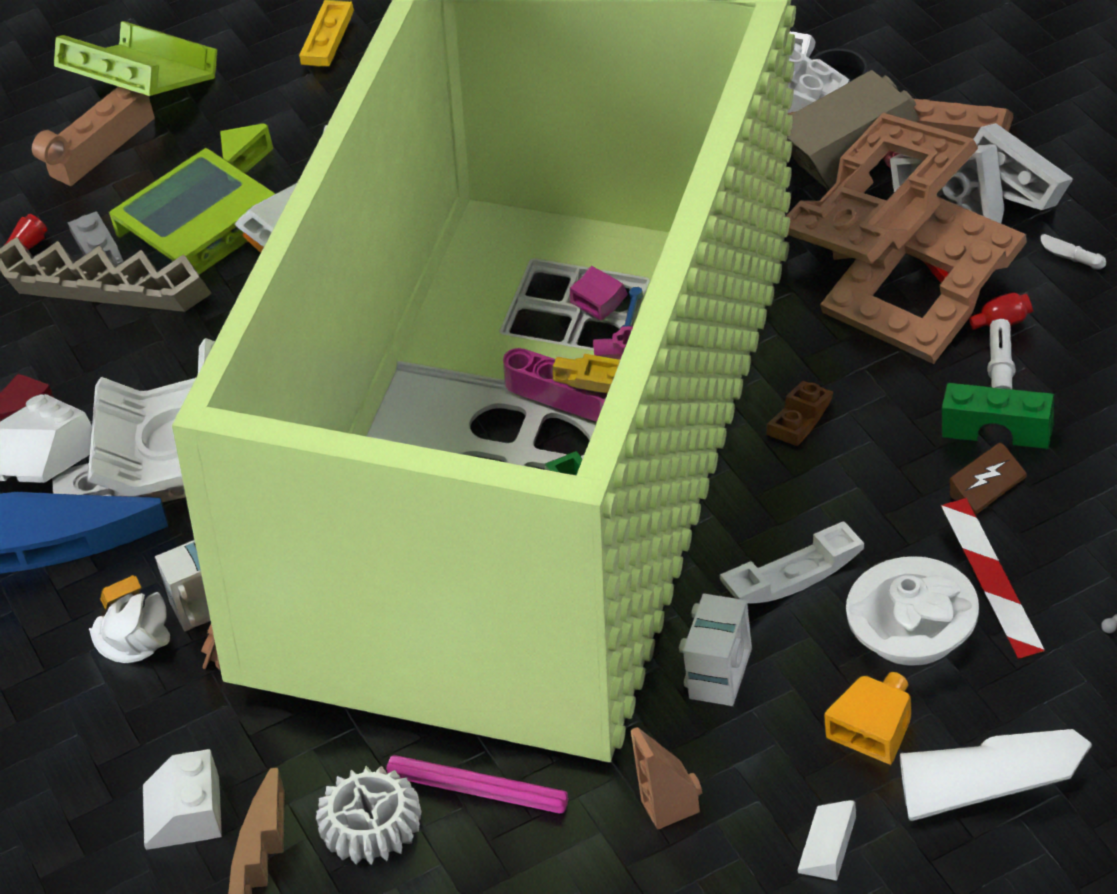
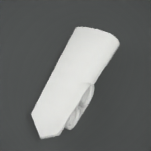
(997, 768)

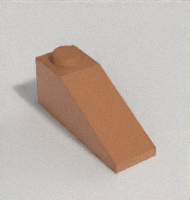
(663, 782)

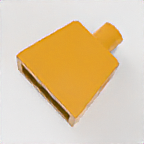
(871, 716)

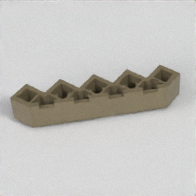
(99, 280)

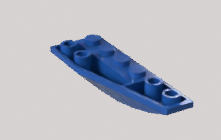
(64, 527)

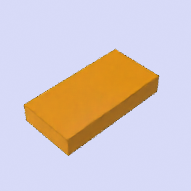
(120, 589)

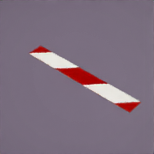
(992, 578)

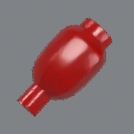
(1008, 307)

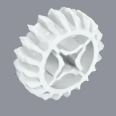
(350, 829)

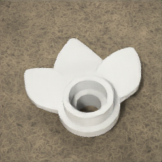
(926, 599)

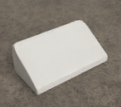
(828, 840)

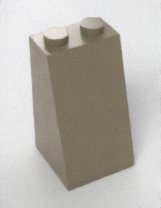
(838, 119)

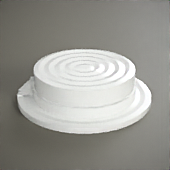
(873, 621)

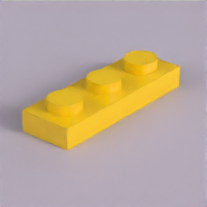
(326, 33)

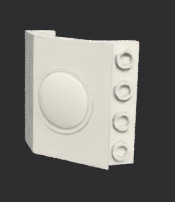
(134, 435)

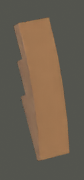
(259, 836)

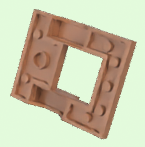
(866, 225)
(951, 240)

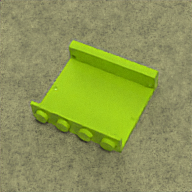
(143, 63)

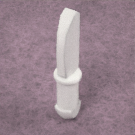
(1069, 251)

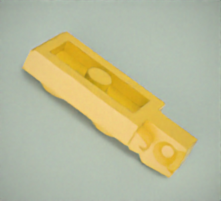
(586, 373)

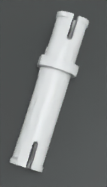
(1001, 366)

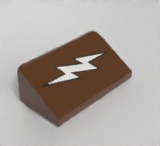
(987, 478)

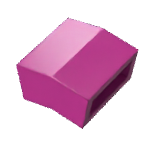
(597, 293)

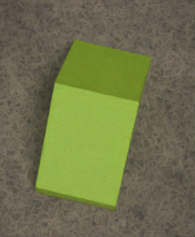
(246, 146)

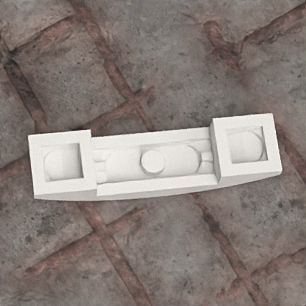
(797, 571)

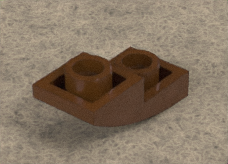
(801, 413)

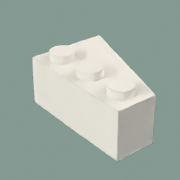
(1023, 172)

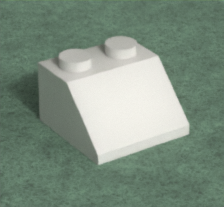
(182, 801)

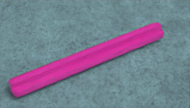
(479, 784)

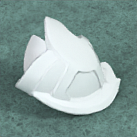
(129, 631)

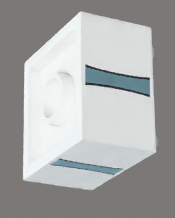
(184, 584)
(716, 649)

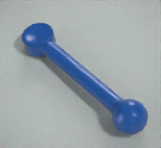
(635, 294)

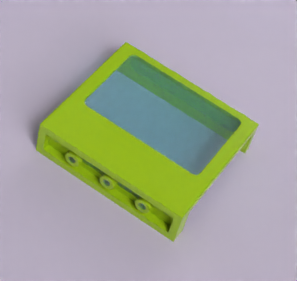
(192, 210)

